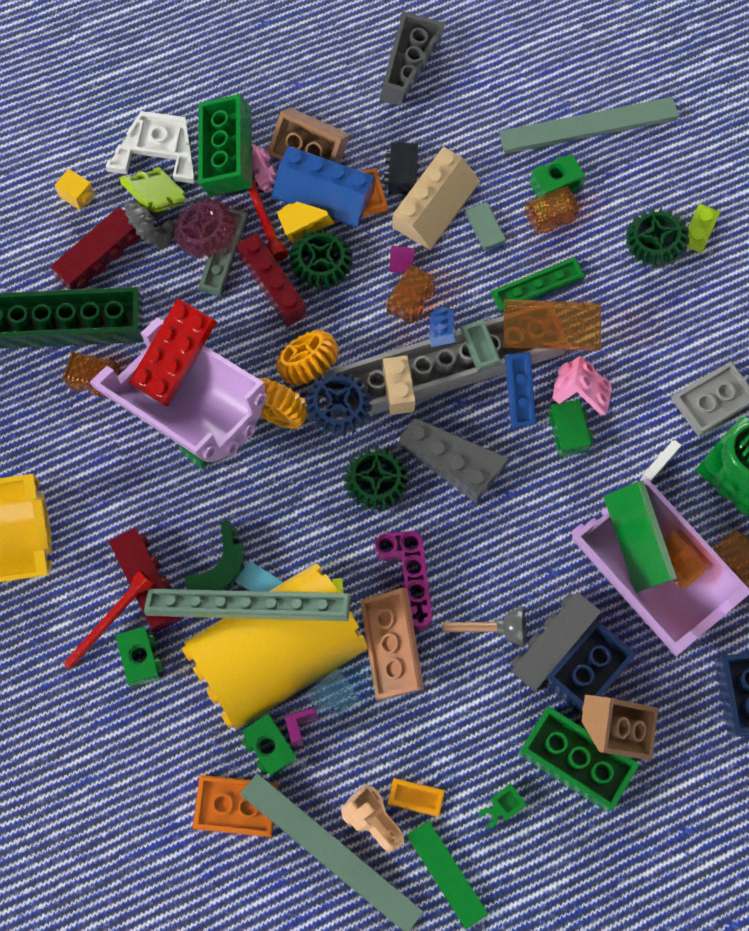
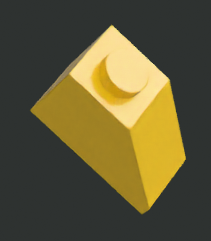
(302, 218)

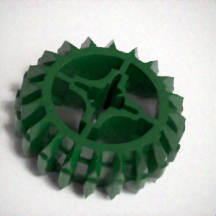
(646, 246)
(324, 270)
(385, 478)

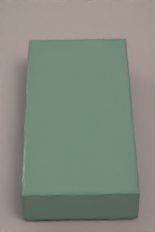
(485, 226)
(480, 345)

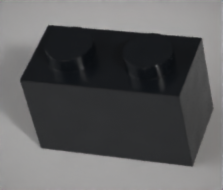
(402, 167)

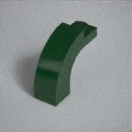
(229, 567)

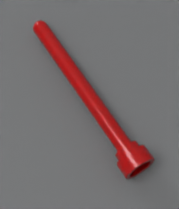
(276, 248)
(140, 583)

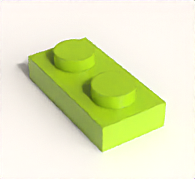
(701, 227)

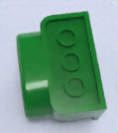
(728, 465)

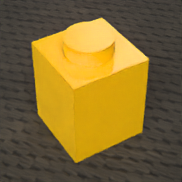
(74, 189)

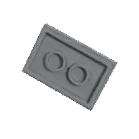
(713, 398)

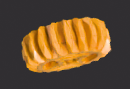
(307, 357)
(283, 406)

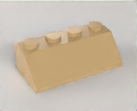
(435, 199)

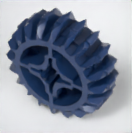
(326, 389)

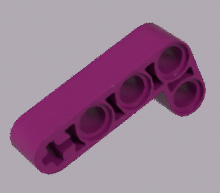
(411, 581)

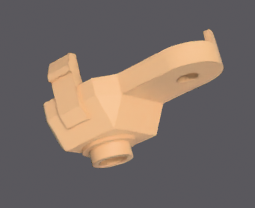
(367, 812)

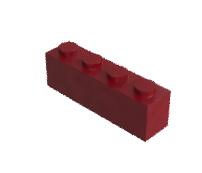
(95, 251)
(272, 280)
(133, 556)

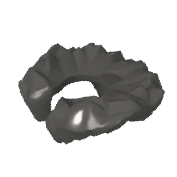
(143, 223)

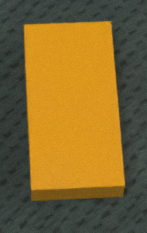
(416, 797)

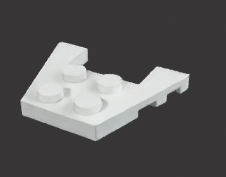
(156, 137)

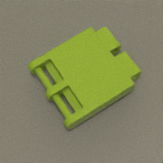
(154, 192)

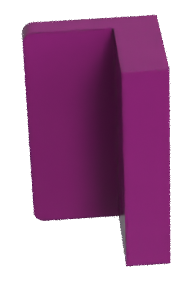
(295, 720)

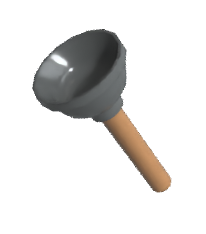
(512, 626)

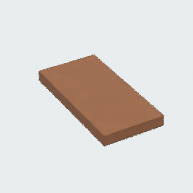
(391, 644)

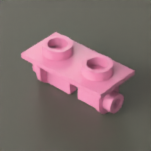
(267, 173)

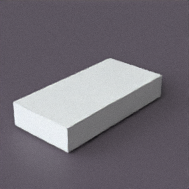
(661, 461)

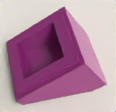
(400, 259)

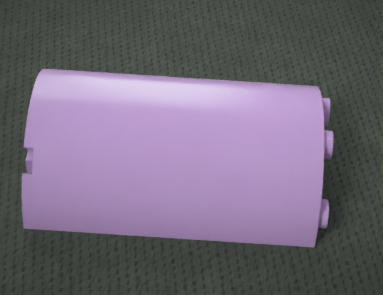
(210, 410)
(669, 610)

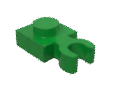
(505, 804)

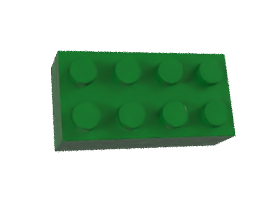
(225, 145)
(573, 759)

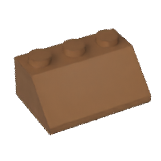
(308, 135)
(620, 726)

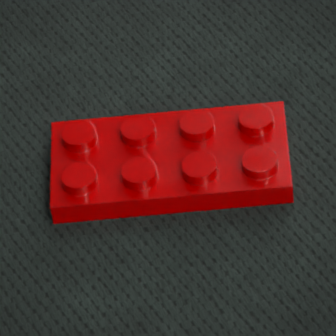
(172, 352)

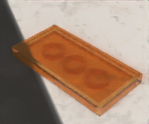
(552, 325)

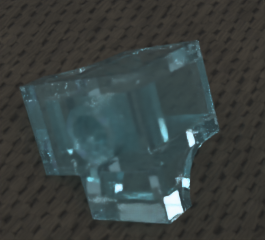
(332, 692)

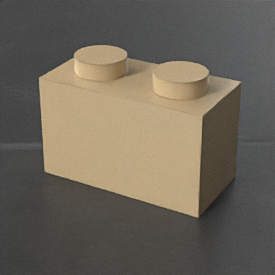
(398, 385)

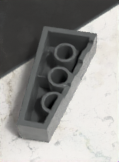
(411, 50)
(454, 459)
(555, 641)

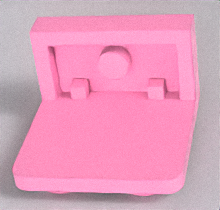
(582, 378)

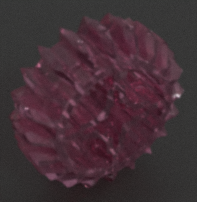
(208, 223)

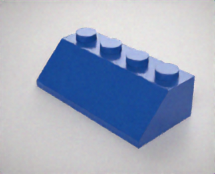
(323, 185)

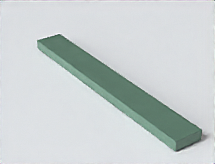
(588, 125)
(248, 604)
(331, 853)

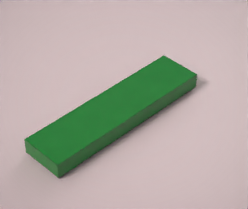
(539, 283)
(447, 875)

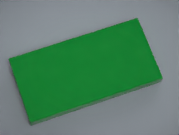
(639, 536)

